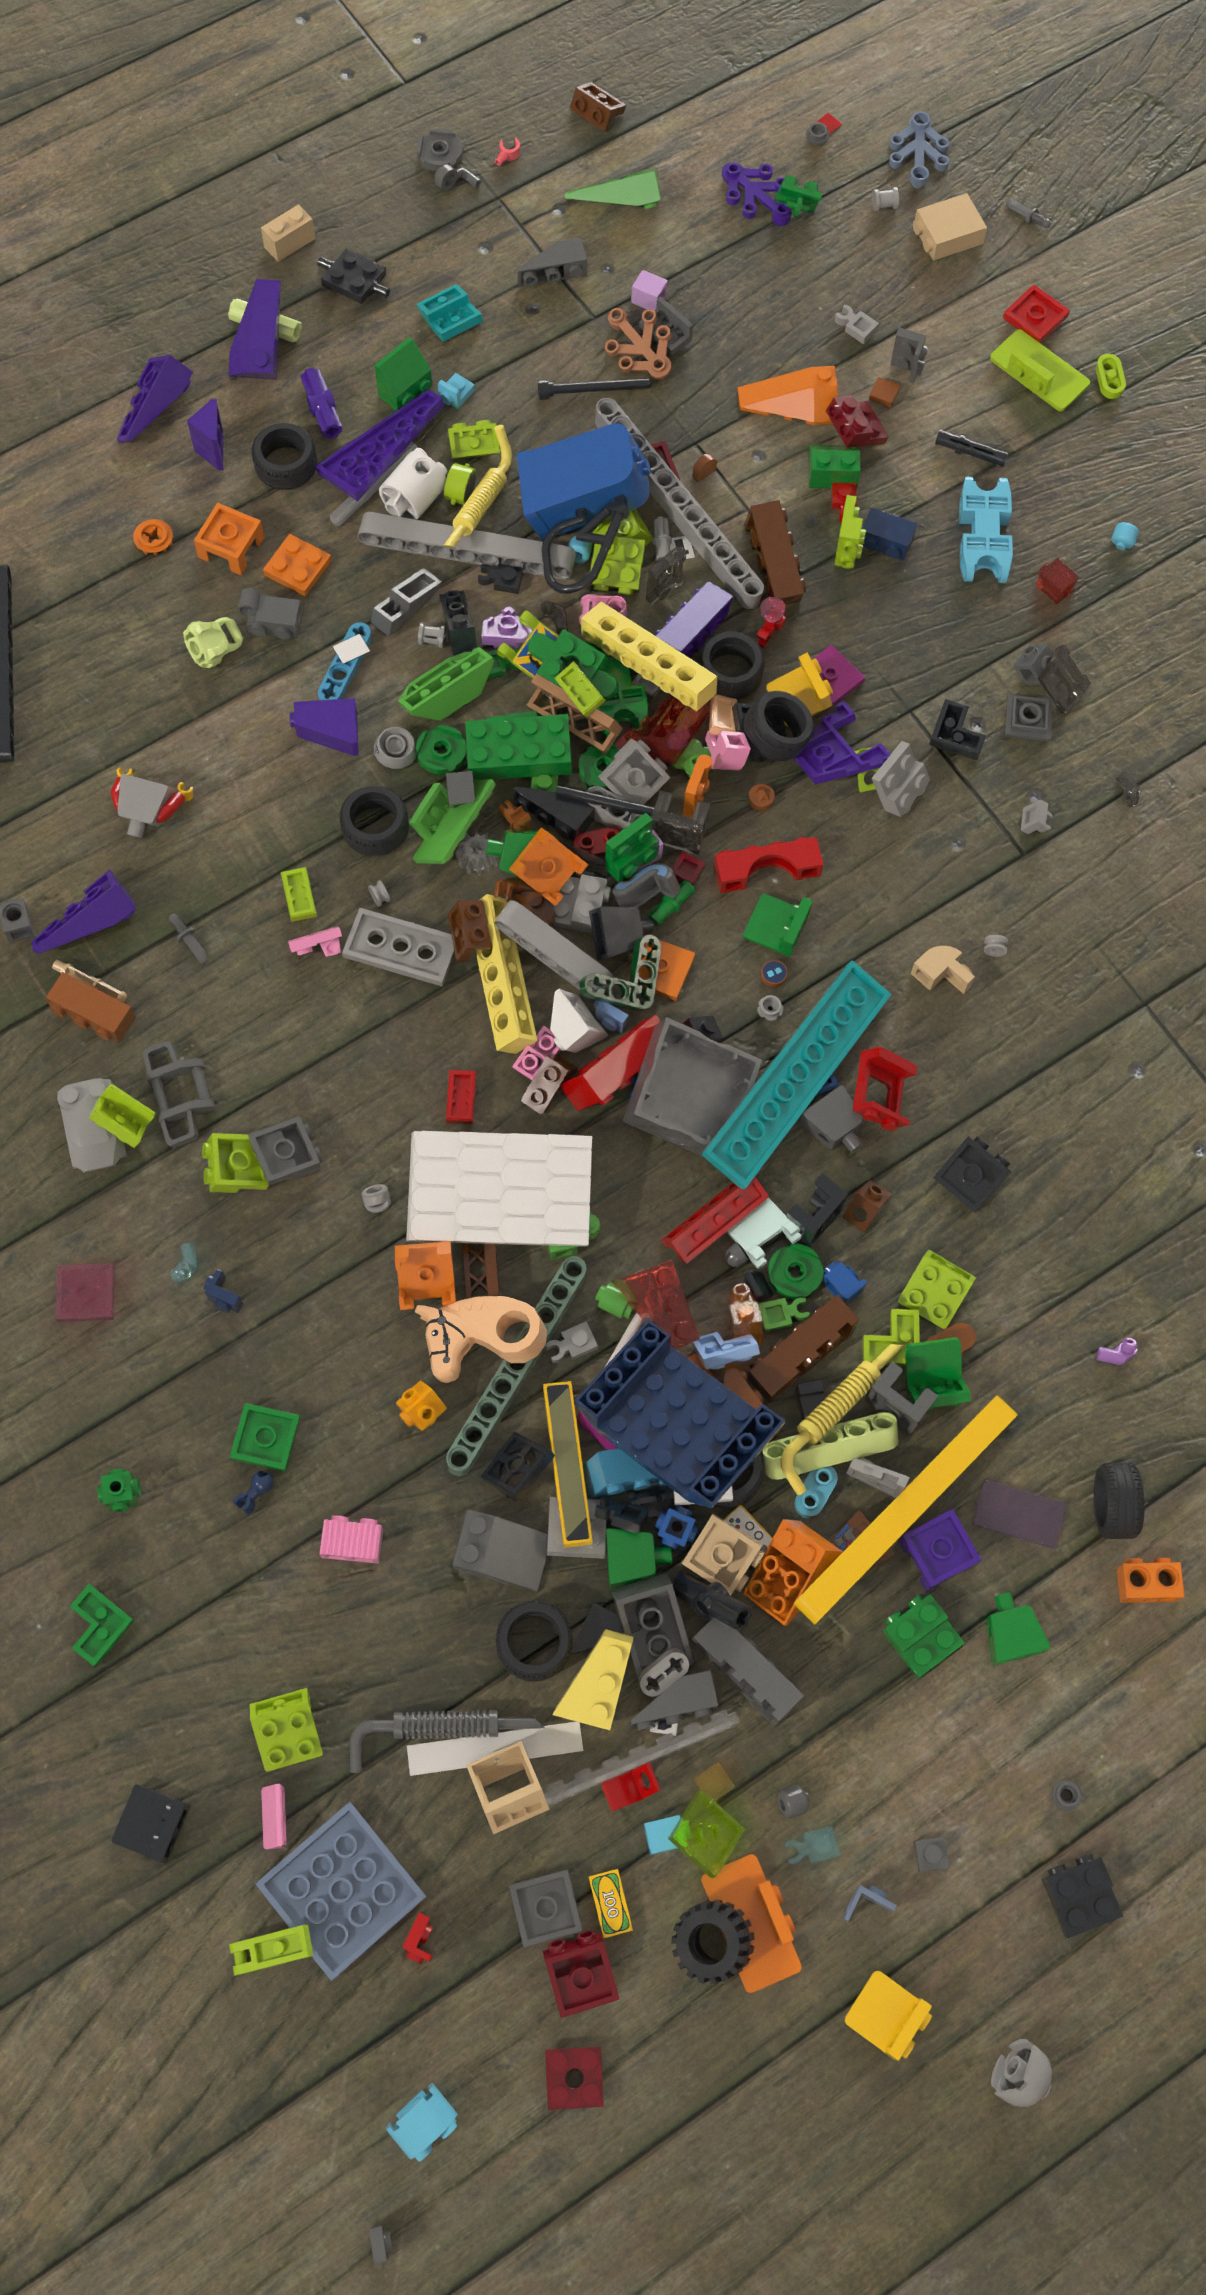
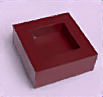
(688, 868)

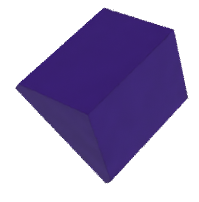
(207, 434)

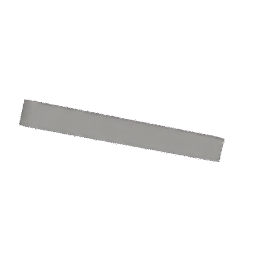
(477, 548)

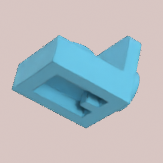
(455, 391)

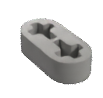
(668, 1677)

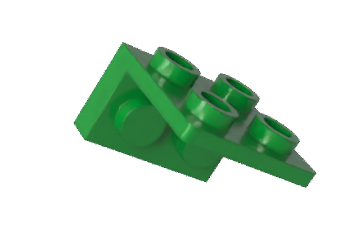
(777, 923)

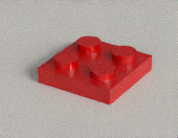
(1036, 313)

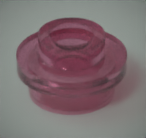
(772, 615)

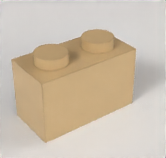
(288, 233)

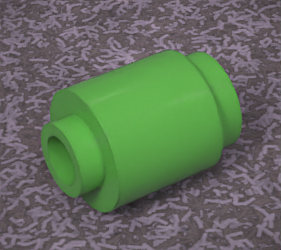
(613, 1301)

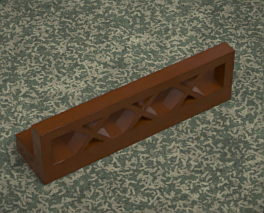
(491, 1270)

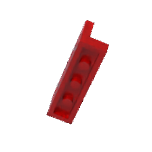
(714, 1219)

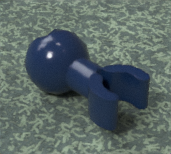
(260, 1483)

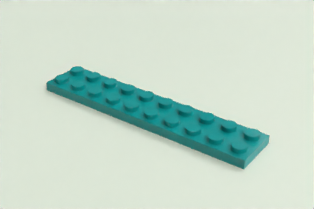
(796, 1075)

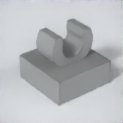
(1035, 817)

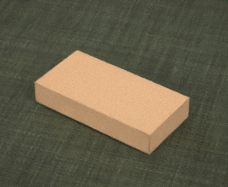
(721, 714)

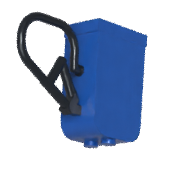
(581, 486)

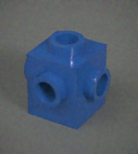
(674, 1538)

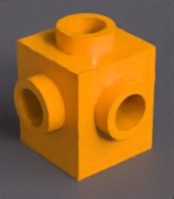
(420, 1406)

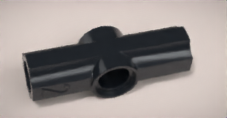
(712, 1601)

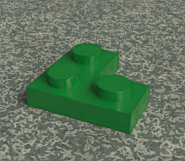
(106, 1627)

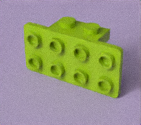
(1040, 370)

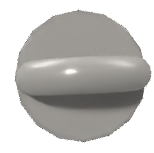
(374, 1196)

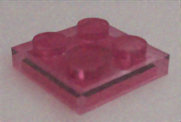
(85, 1292)

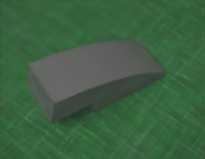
(405, 601)

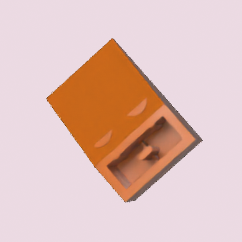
(789, 1568)

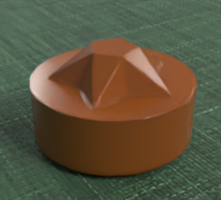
(761, 797)

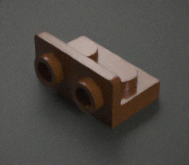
(596, 105)
(468, 928)

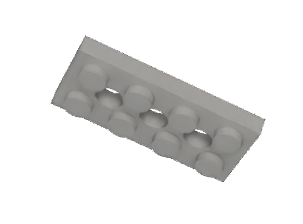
(394, 931)

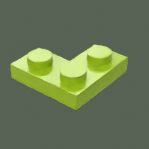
(903, 1331)

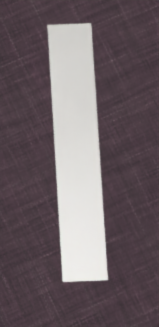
(459, 1752)

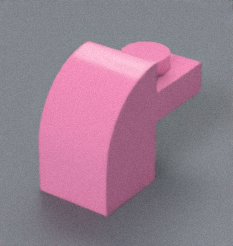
(728, 750)

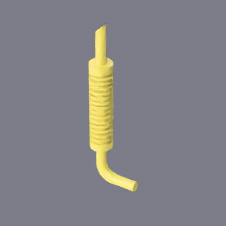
(484, 493)
(832, 1410)

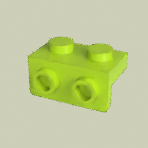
(121, 1115)

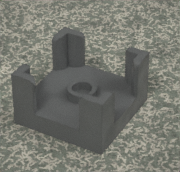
(885, 1399)

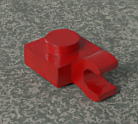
(838, 496)

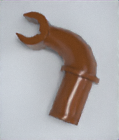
(515, 816)
(511, 885)

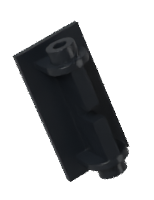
(655, 1500)

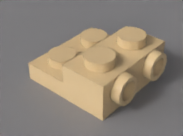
(724, 1554)

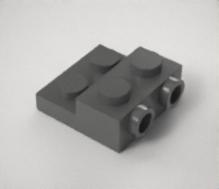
(286, 1151)

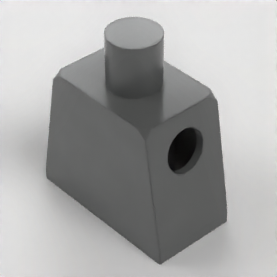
(834, 1121)

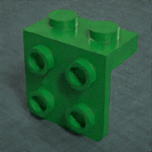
(938, 1368)

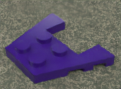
(829, 755)

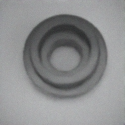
(1075, 1791)

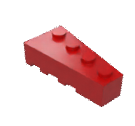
(613, 1070)

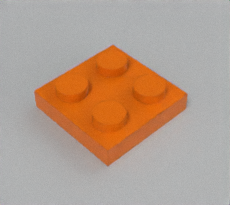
(297, 565)

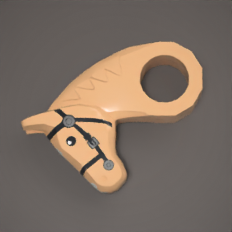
(481, 1321)

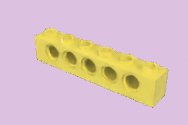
(649, 656)
(505, 986)

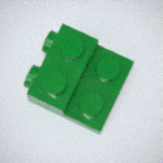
(631, 848)
(922, 1635)

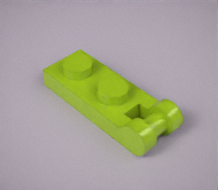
(272, 1949)

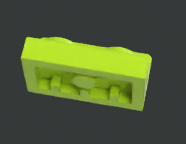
(473, 440)

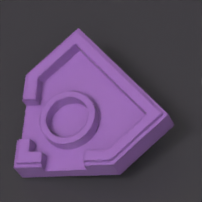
(504, 629)

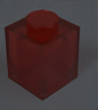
(1056, 580)

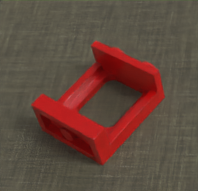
(890, 1071)

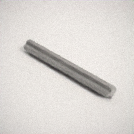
(350, 505)

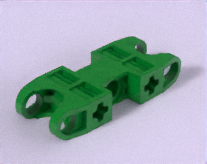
(630, 701)

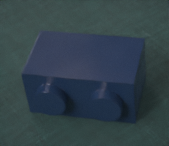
(888, 533)

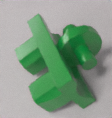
(798, 197)

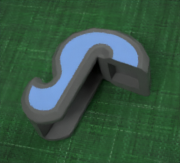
(646, 885)

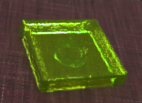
(706, 1834)

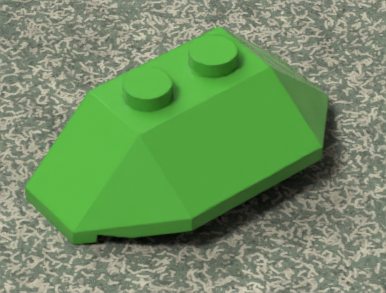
(448, 685)

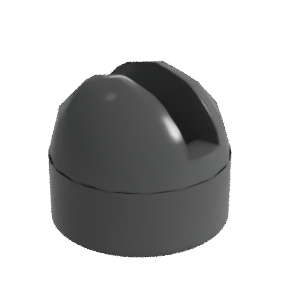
(735, 1256)

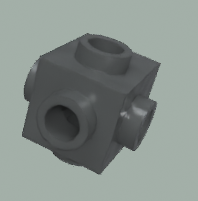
(1033, 663)

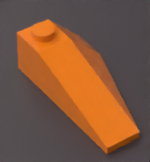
(793, 395)

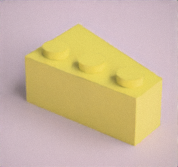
(598, 1683)

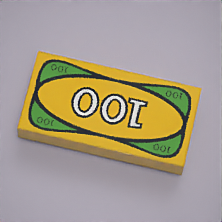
(610, 1903)

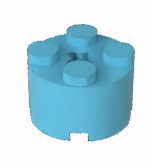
(422, 2123)

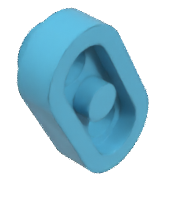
(817, 1490)

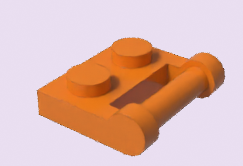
(697, 785)

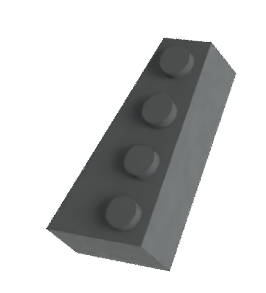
(748, 1670)

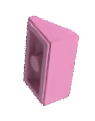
(274, 1817)

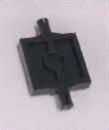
(353, 276)

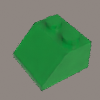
(402, 375)
(832, 465)

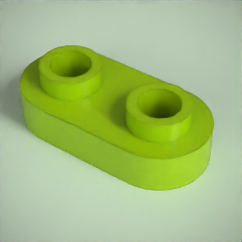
(1112, 380)

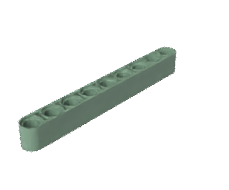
(514, 1378)

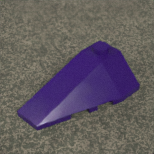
(256, 341)
(159, 386)
(102, 907)

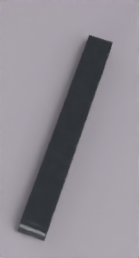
(7, 742)

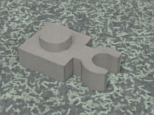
(858, 326)
(575, 1341)

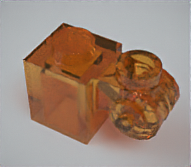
(744, 1313)

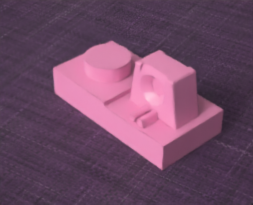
(327, 939)

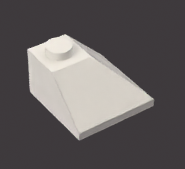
(574, 1023)

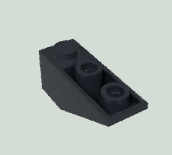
(458, 622)
(564, 814)

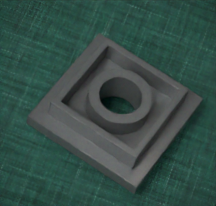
(1021, 727)

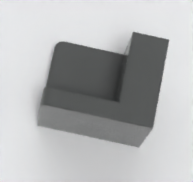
(460, 788)

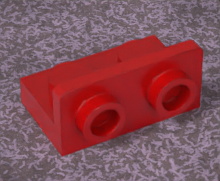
(419, 1933)

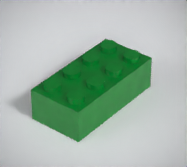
(518, 747)

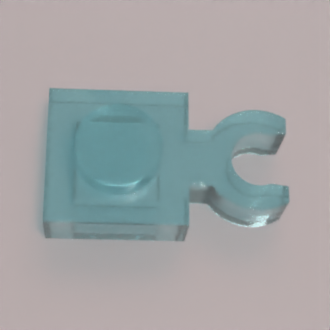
(817, 1844)

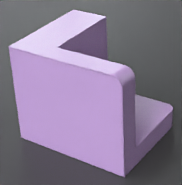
(648, 289)

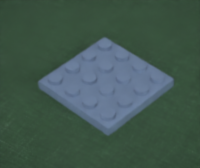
(343, 1888)

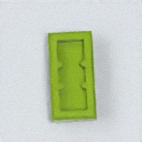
(579, 689)
(298, 894)

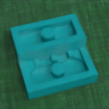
(449, 312)

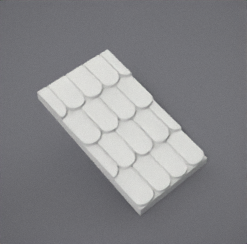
(499, 1188)

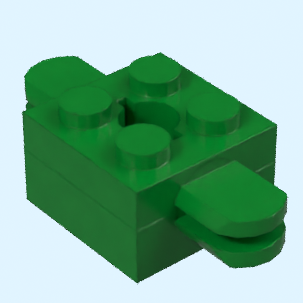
(566, 649)

